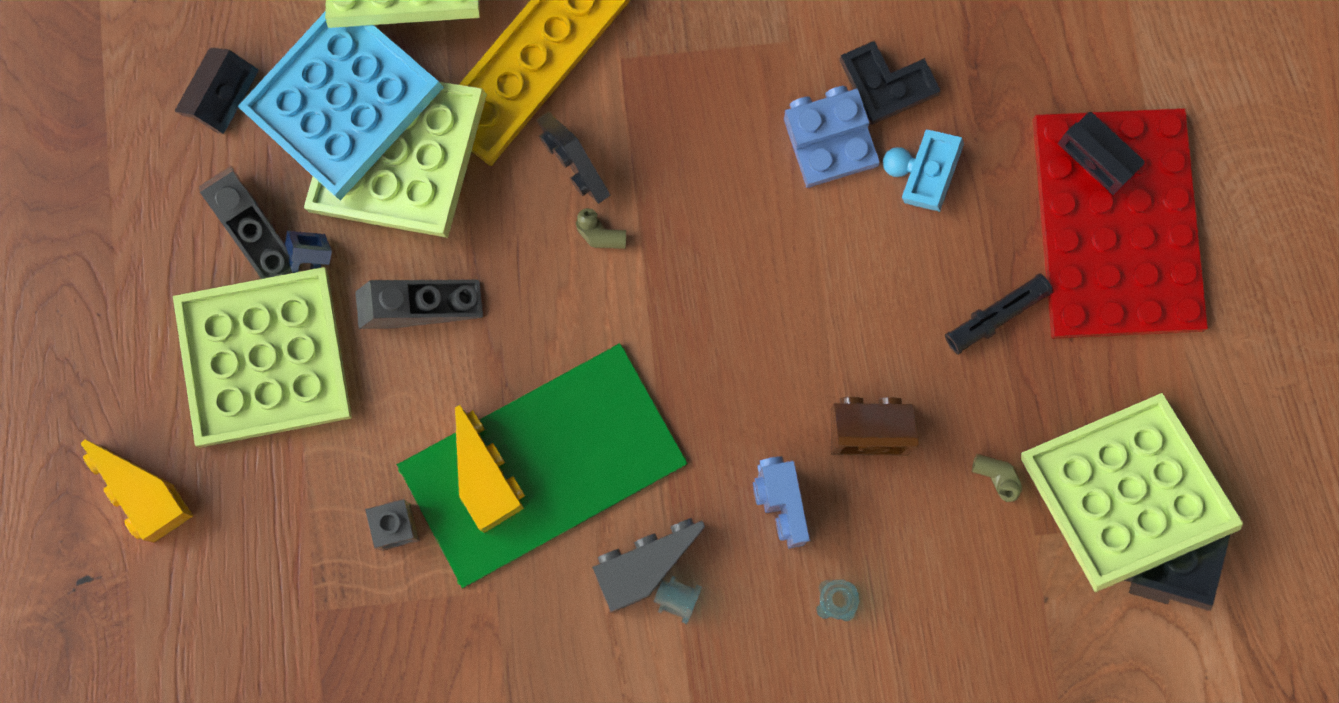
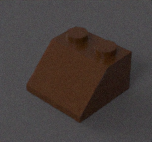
(873, 428)

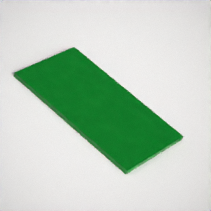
(568, 446)

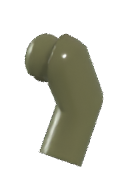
(596, 234)
(1002, 475)

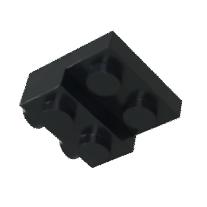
(1185, 579)

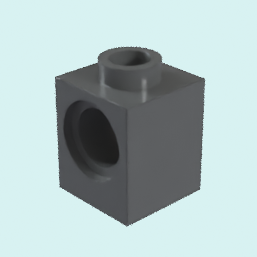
(392, 525)

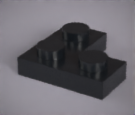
(886, 92)
(570, 153)

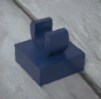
(307, 248)

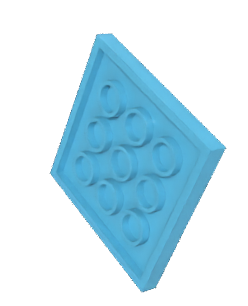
(340, 101)

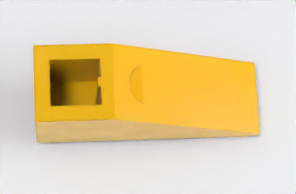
(481, 482)
(147, 500)

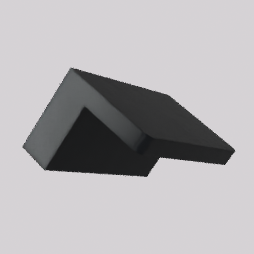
(217, 89)
(1101, 152)

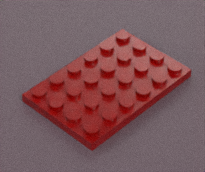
(1128, 256)

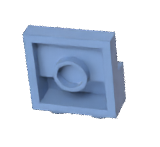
(830, 136)
(779, 491)

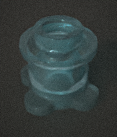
(677, 598)
(828, 609)

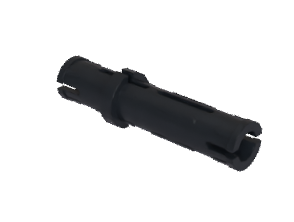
(987, 321)

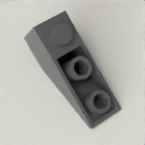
(246, 223)
(416, 302)
(637, 573)

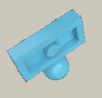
(930, 170)

